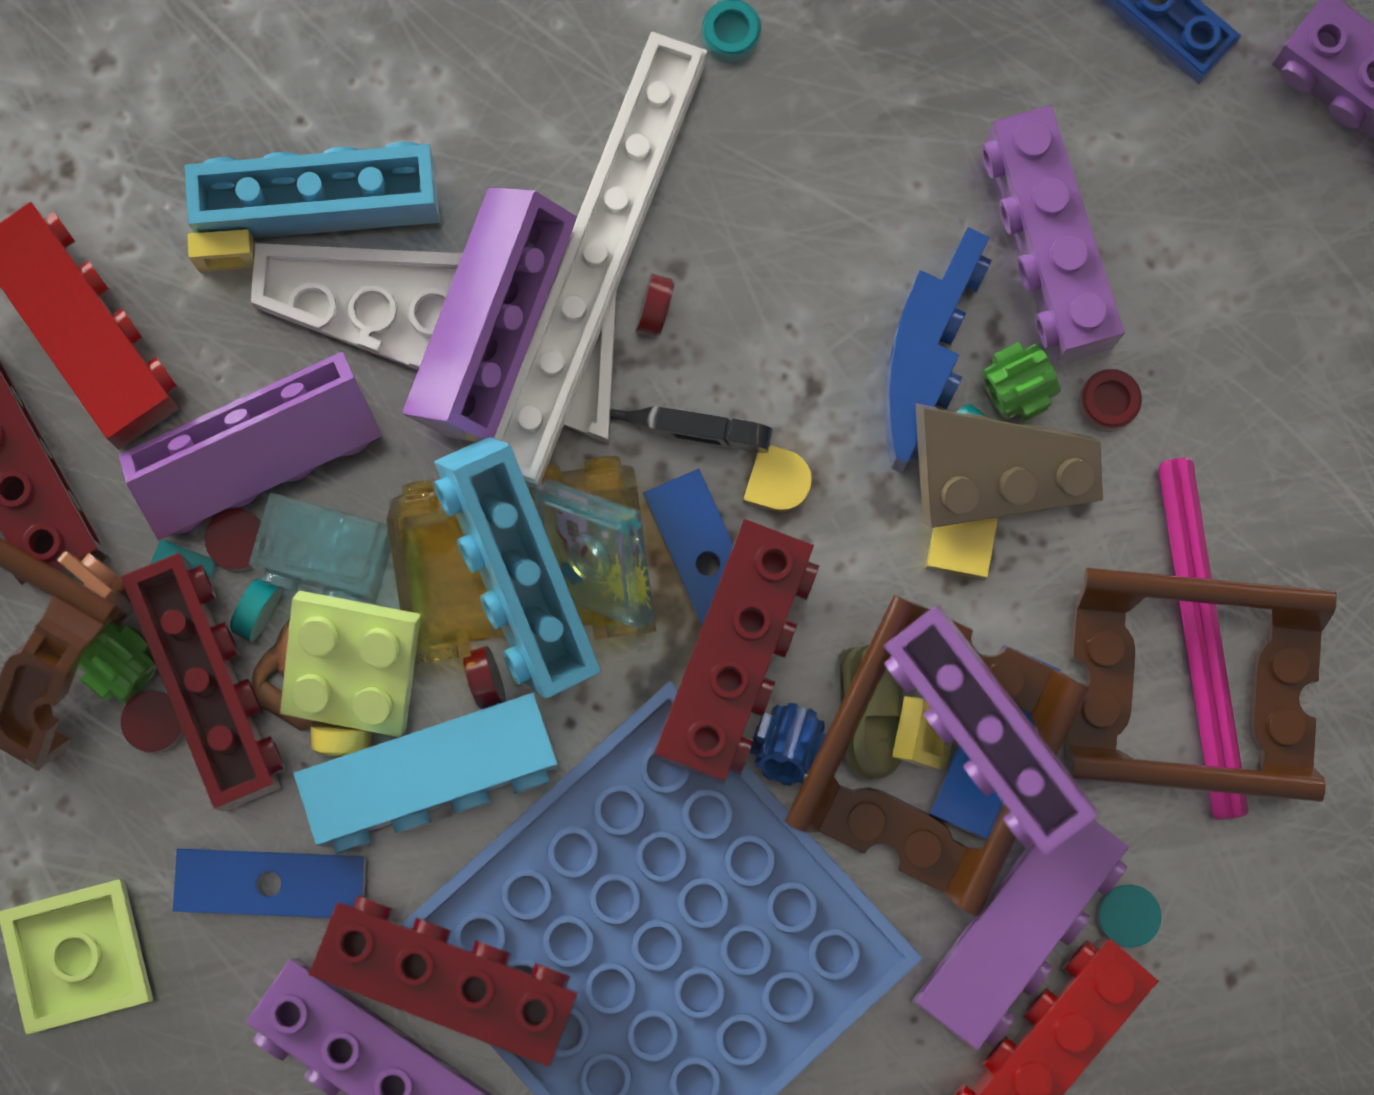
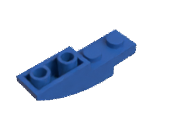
(917, 364)

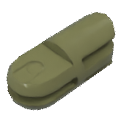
(875, 737)

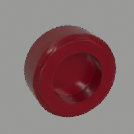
(655, 305)
(1110, 400)
(232, 539)
(484, 678)
(151, 722)

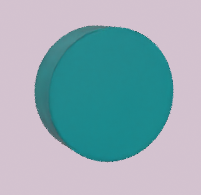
(731, 30)
(254, 610)
(1128, 916)

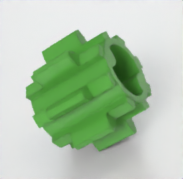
(1021, 381)
(118, 663)

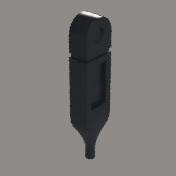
(699, 428)

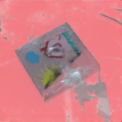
(598, 551)

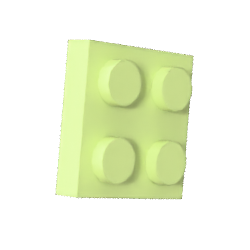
(349, 663)
(75, 956)

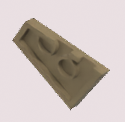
(999, 468)

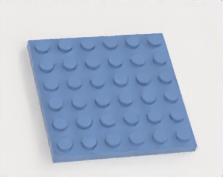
(689, 923)

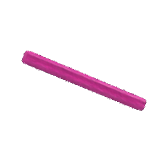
(1202, 631)

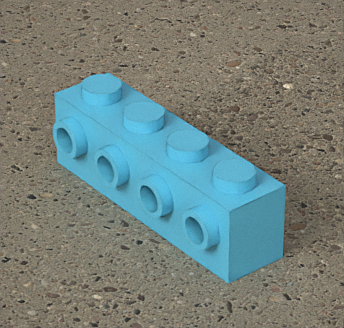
(314, 191)
(516, 566)
(427, 771)

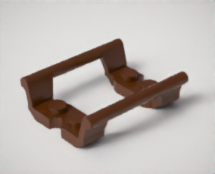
(46, 664)
(1279, 674)
(875, 817)

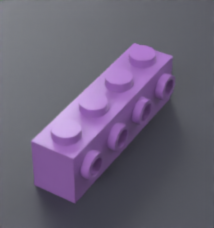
(1334, 62)
(1053, 235)
(490, 314)
(249, 446)
(992, 731)
(1016, 932)
(347, 1041)

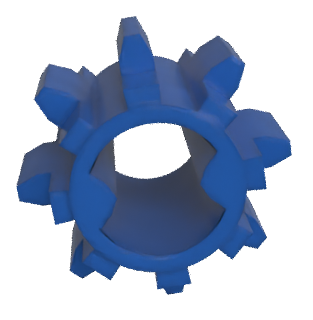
(787, 743)

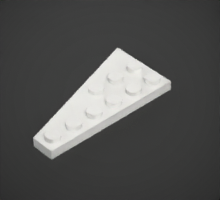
(391, 307)

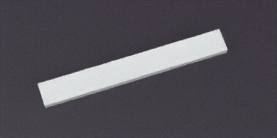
(599, 250)

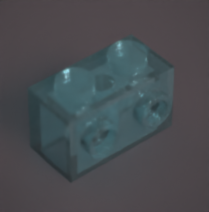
(320, 550)

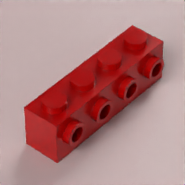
(79, 330)
(1067, 1025)

